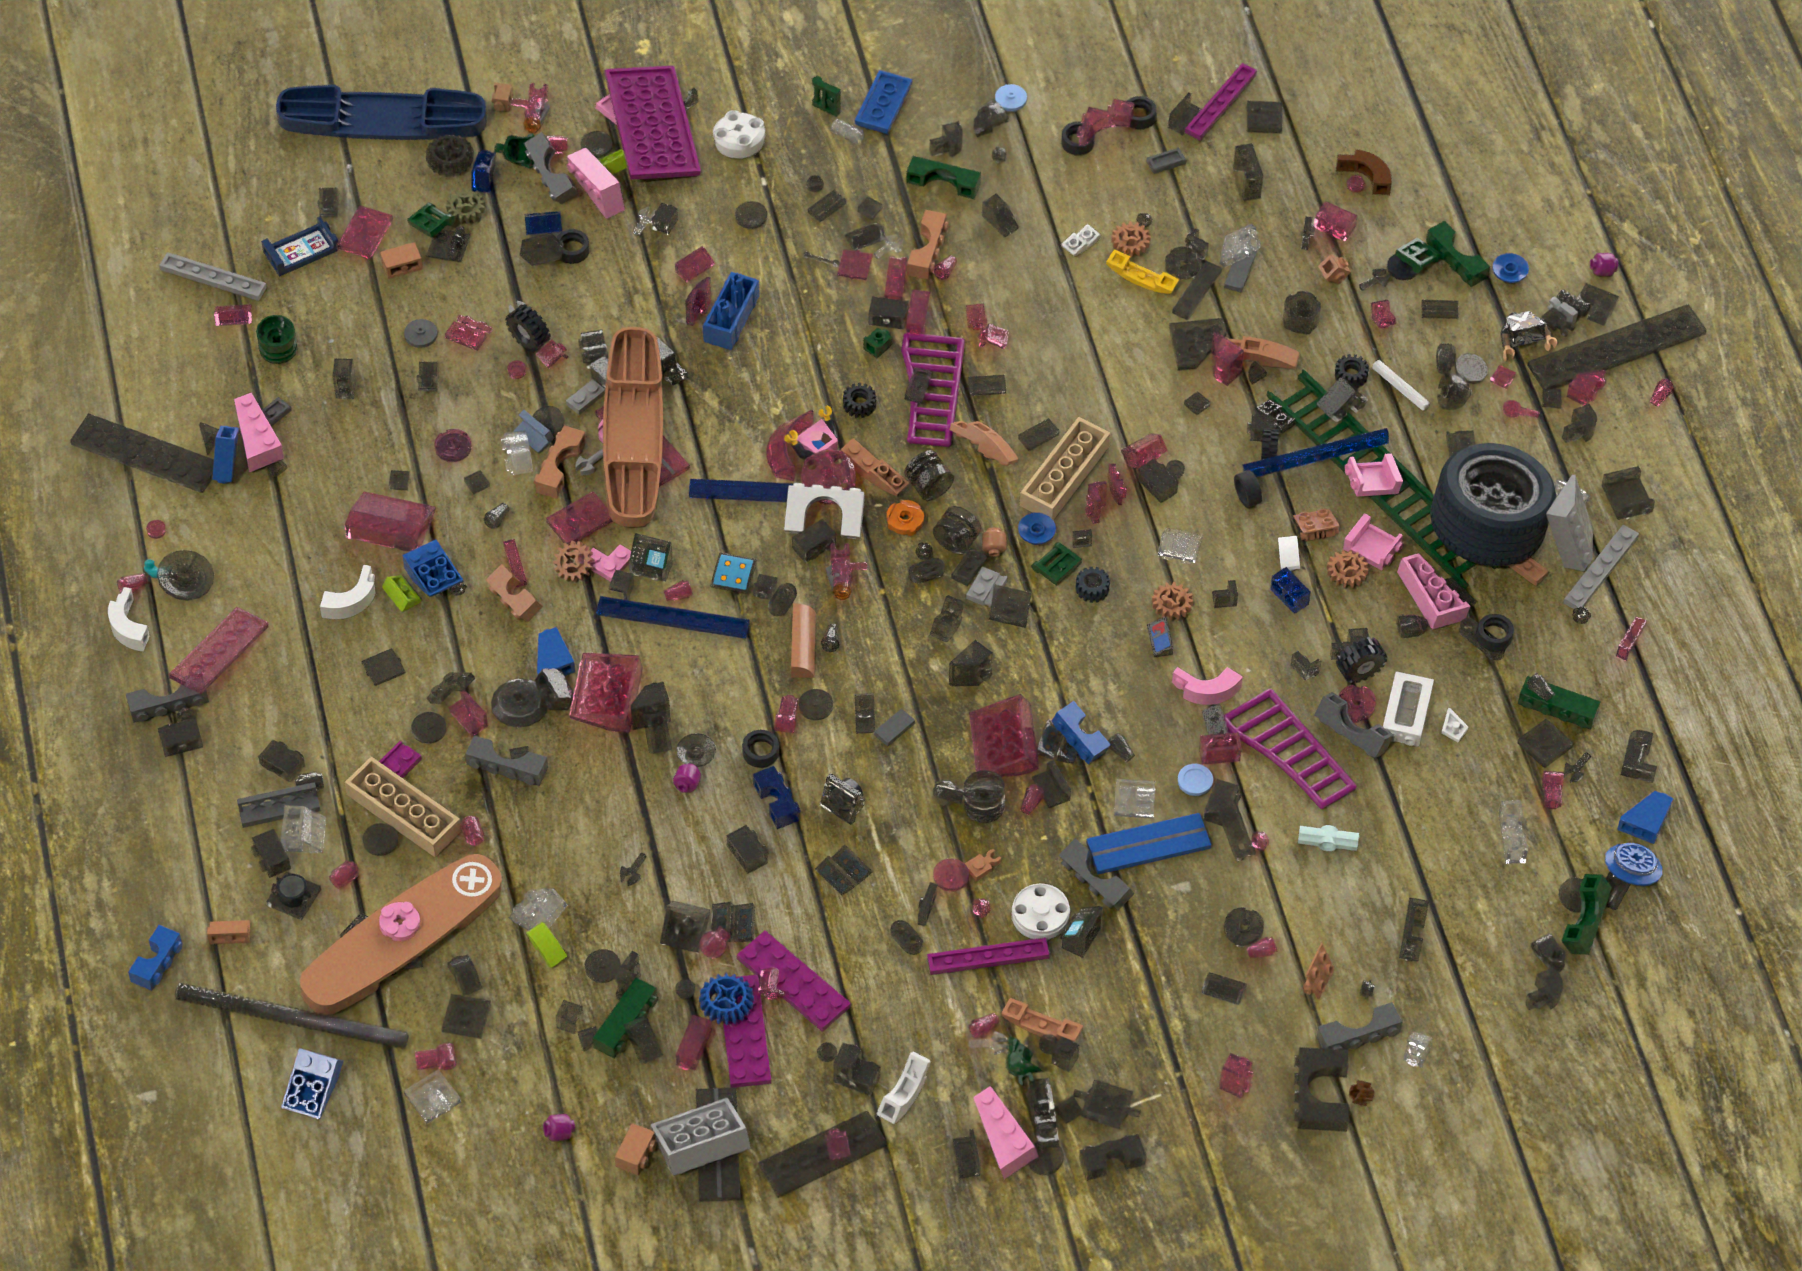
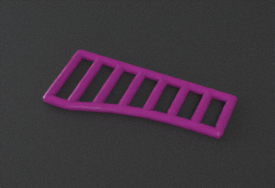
(954, 385)
(1285, 765)

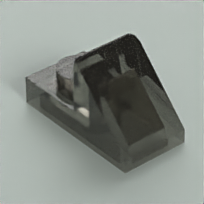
(208, 436)
(864, 713)

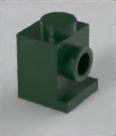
(877, 342)

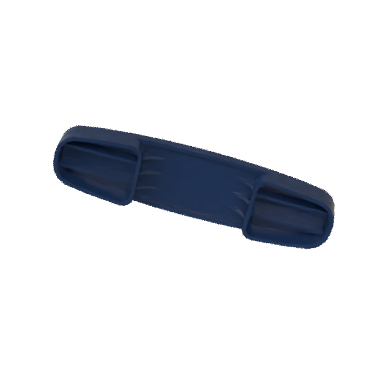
(381, 115)

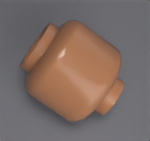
(994, 541)

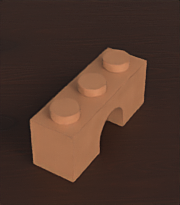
(523, 604)

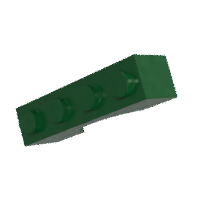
(924, 171)
(1470, 268)
(1594, 897)

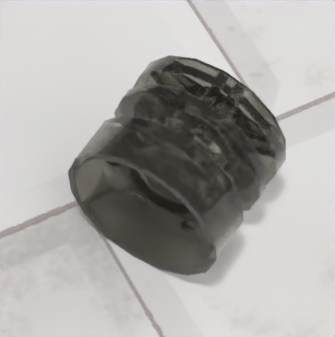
(929, 475)
(984, 796)

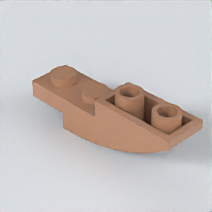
(1267, 352)
(989, 442)
(873, 470)

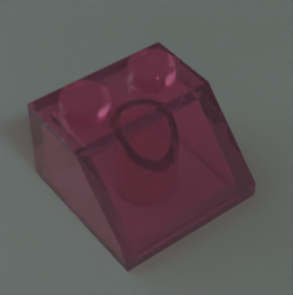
(1225, 359)

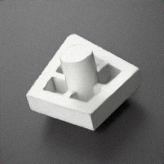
(1454, 726)

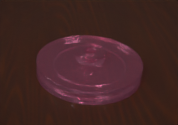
(951, 874)

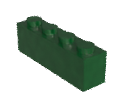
(1563, 705)
(635, 1003)

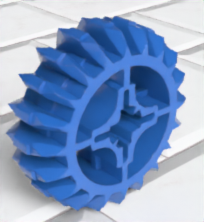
(724, 1006)

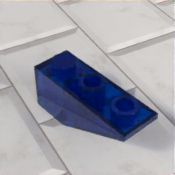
(483, 171)

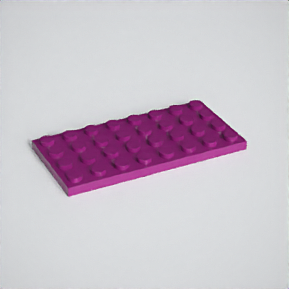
(652, 122)

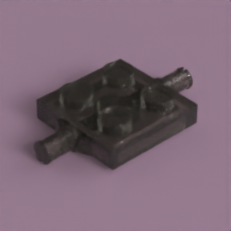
(1107, 1104)

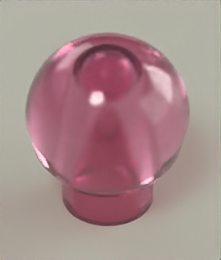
(714, 943)

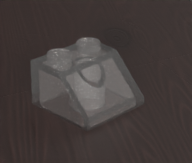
(1180, 545)

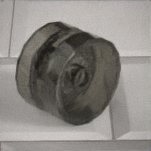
(957, 530)

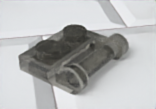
(627, 973)

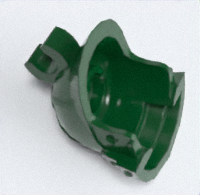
(514, 150)
(1019, 1061)

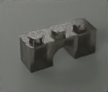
(1127, 1149)

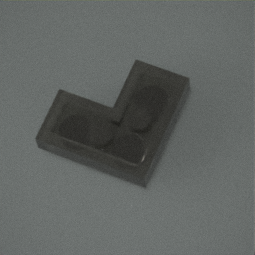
(1602, 302)
(451, 682)

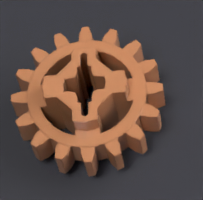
(1131, 239)
(579, 555)
(1347, 569)
(1172, 601)

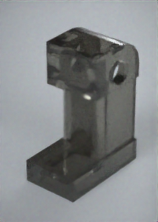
(1633, 763)

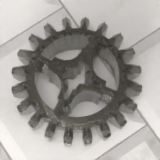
(449, 155)

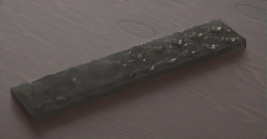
(1617, 347)

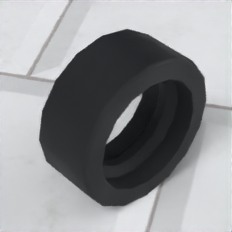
(1146, 103)
(1075, 148)
(577, 236)
(1248, 488)
(1499, 621)
(760, 736)

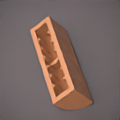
(803, 641)

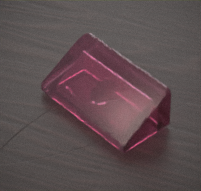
(694, 264)
(233, 314)

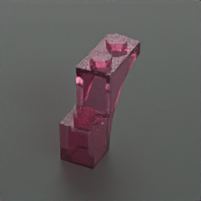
(1095, 120)

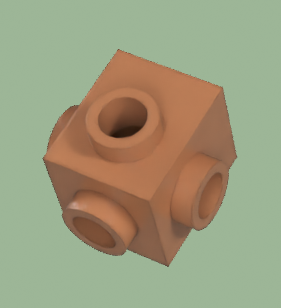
(1334, 269)

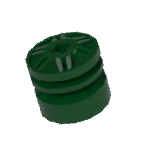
(276, 339)

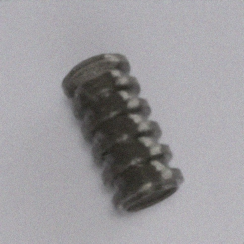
(1578, 304)

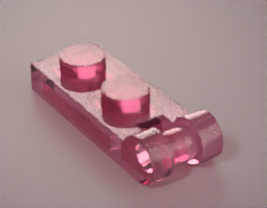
(896, 278)

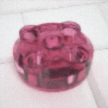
(828, 472)

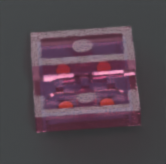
(698, 300)

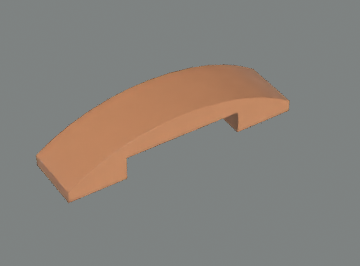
(1038, 1023)

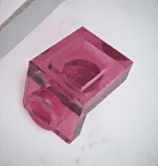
(993, 335)
(552, 353)
(768, 983)
(837, 1144)

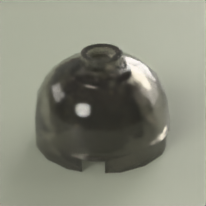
(1454, 391)

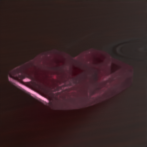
(1116, 484)

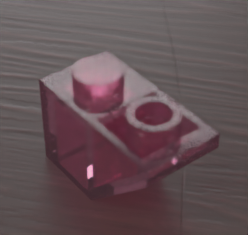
(1585, 386)

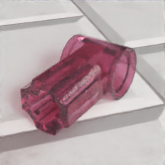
(786, 718)
(1553, 784)
(441, 1057)

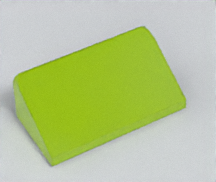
(614, 162)
(400, 592)

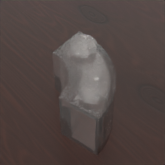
(517, 452)

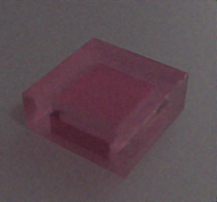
(1503, 377)

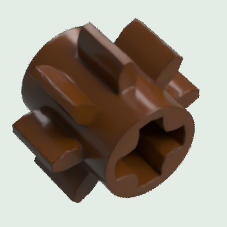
(1361, 1093)

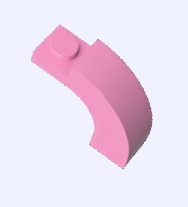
(1208, 691)

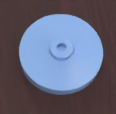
(1011, 97)
(1195, 779)

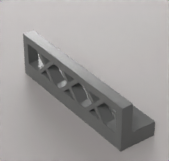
(273, 810)

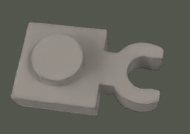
(1564, 308)

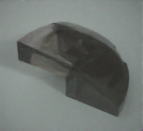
(989, 116)

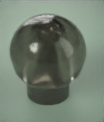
(947, 792)

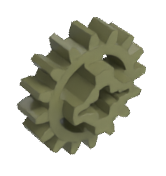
(465, 206)

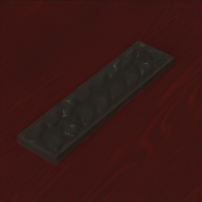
(144, 453)

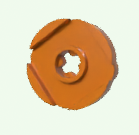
(901, 526)

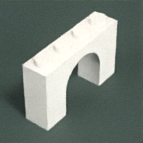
(802, 497)

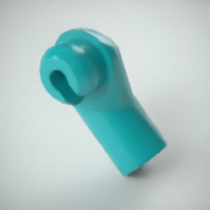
(150, 568)

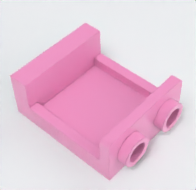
(1374, 477)
(1372, 543)

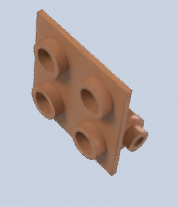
(1317, 521)
(1318, 973)

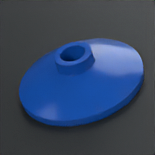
(1510, 267)
(1036, 522)

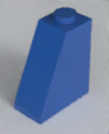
(225, 454)
(553, 652)
(1646, 817)

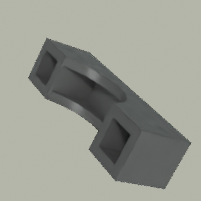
(542, 151)
(146, 706)
(1334, 712)
(528, 768)
(1113, 890)
(1384, 1023)

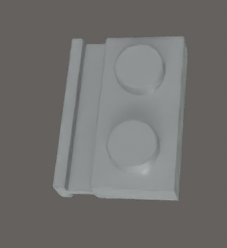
(983, 585)

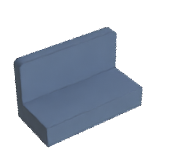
(537, 434)

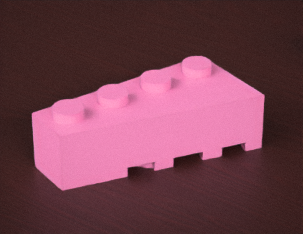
(597, 182)
(258, 437)
(1430, 592)
(1006, 1137)

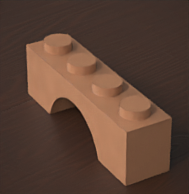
(921, 261)
(567, 444)

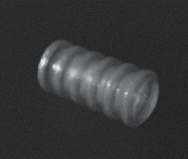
(845, 130)

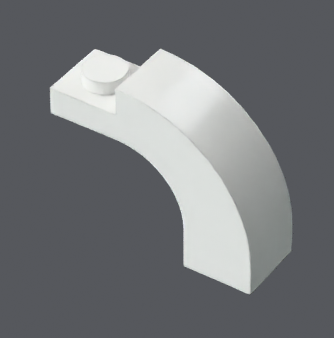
(351, 602)
(127, 632)
(905, 1092)

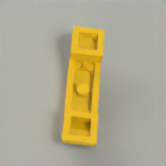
(1139, 275)

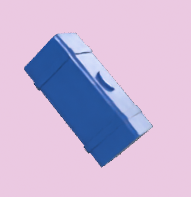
(731, 310)

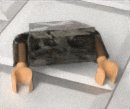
(1524, 329)

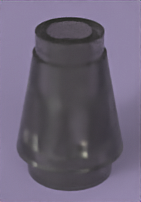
(495, 516)
(830, 640)
(1540, 687)
(1121, 747)

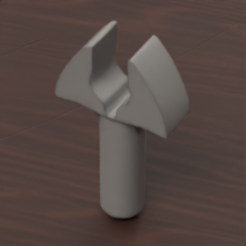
(587, 463)

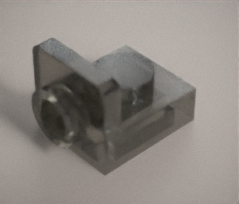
(1196, 244)
(764, 586)
(1304, 667)

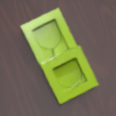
(547, 944)

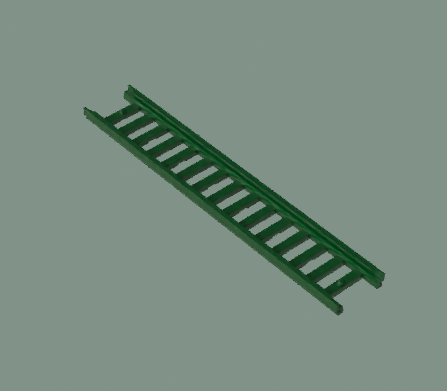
(1408, 478)

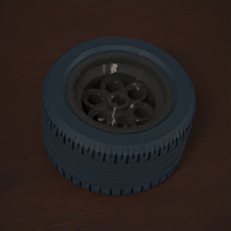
(1492, 504)

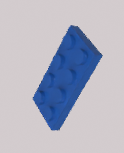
(883, 101)

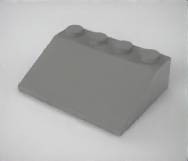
(1571, 527)
(701, 1136)

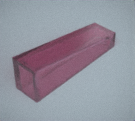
(514, 561)
(1630, 638)

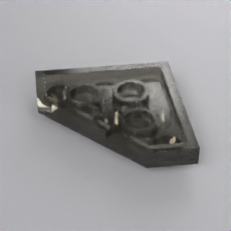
(1194, 340)

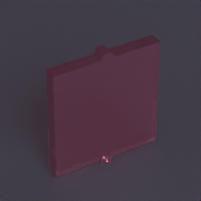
(855, 264)

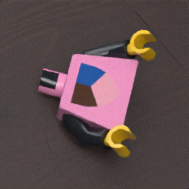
(818, 437)

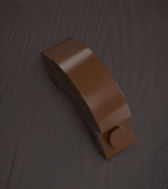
(1370, 166)

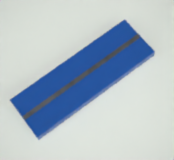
(1148, 843)

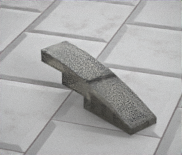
(1043, 1113)

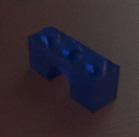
(770, 784)

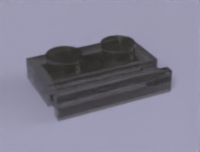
(1459, 440)

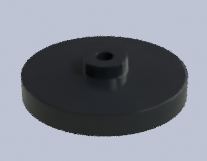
(1400, 269)

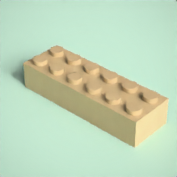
(1065, 468)
(403, 806)

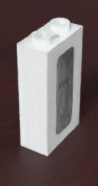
(1408, 708)

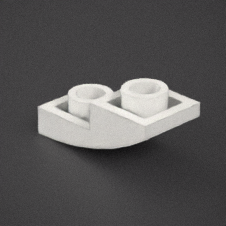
(1081, 241)
(1289, 553)

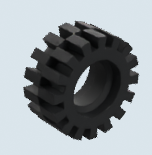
(1352, 363)
(859, 408)
(1269, 443)

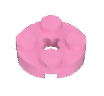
(395, 911)

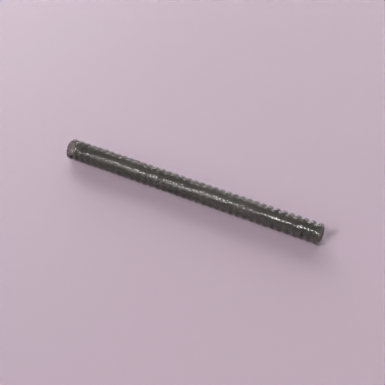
(291, 1015)

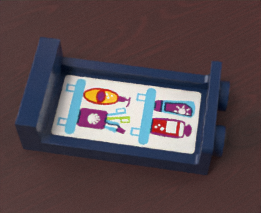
(300, 248)

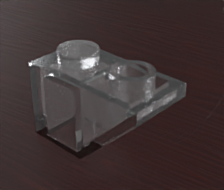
(1417, 1049)

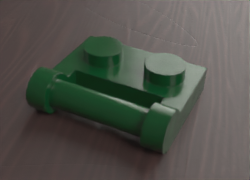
(831, 97)
(428, 224)
(1416, 249)
(1060, 567)

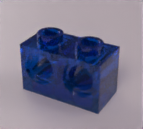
(543, 222)
(1290, 590)

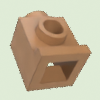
(502, 97)

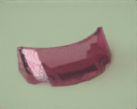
(777, 451)

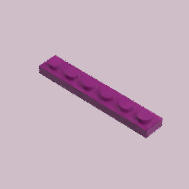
(1220, 101)
(988, 956)

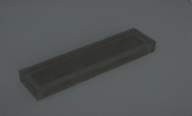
(1197, 290)

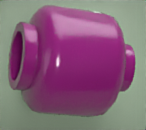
(1604, 264)
(687, 778)
(558, 1127)

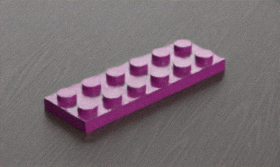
(802, 986)
(747, 1044)

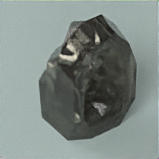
(1445, 358)
(1411, 625)

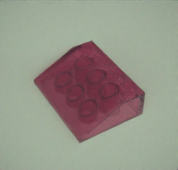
(389, 521)
(606, 690)
(1005, 737)

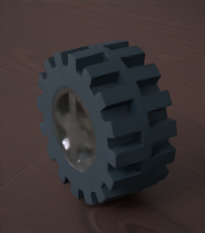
(1089, 578)

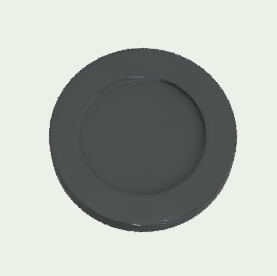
(420, 333)

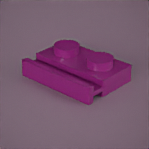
(401, 759)

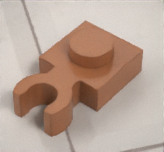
(981, 866)

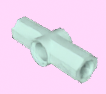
(1328, 838)

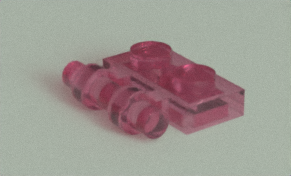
(465, 335)

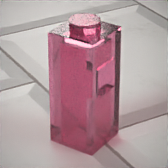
(918, 312)
(693, 1042)

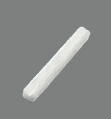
(1401, 385)

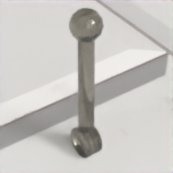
(835, 263)

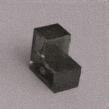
(1340, 399)
(854, 1072)

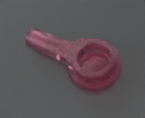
(1513, 409)

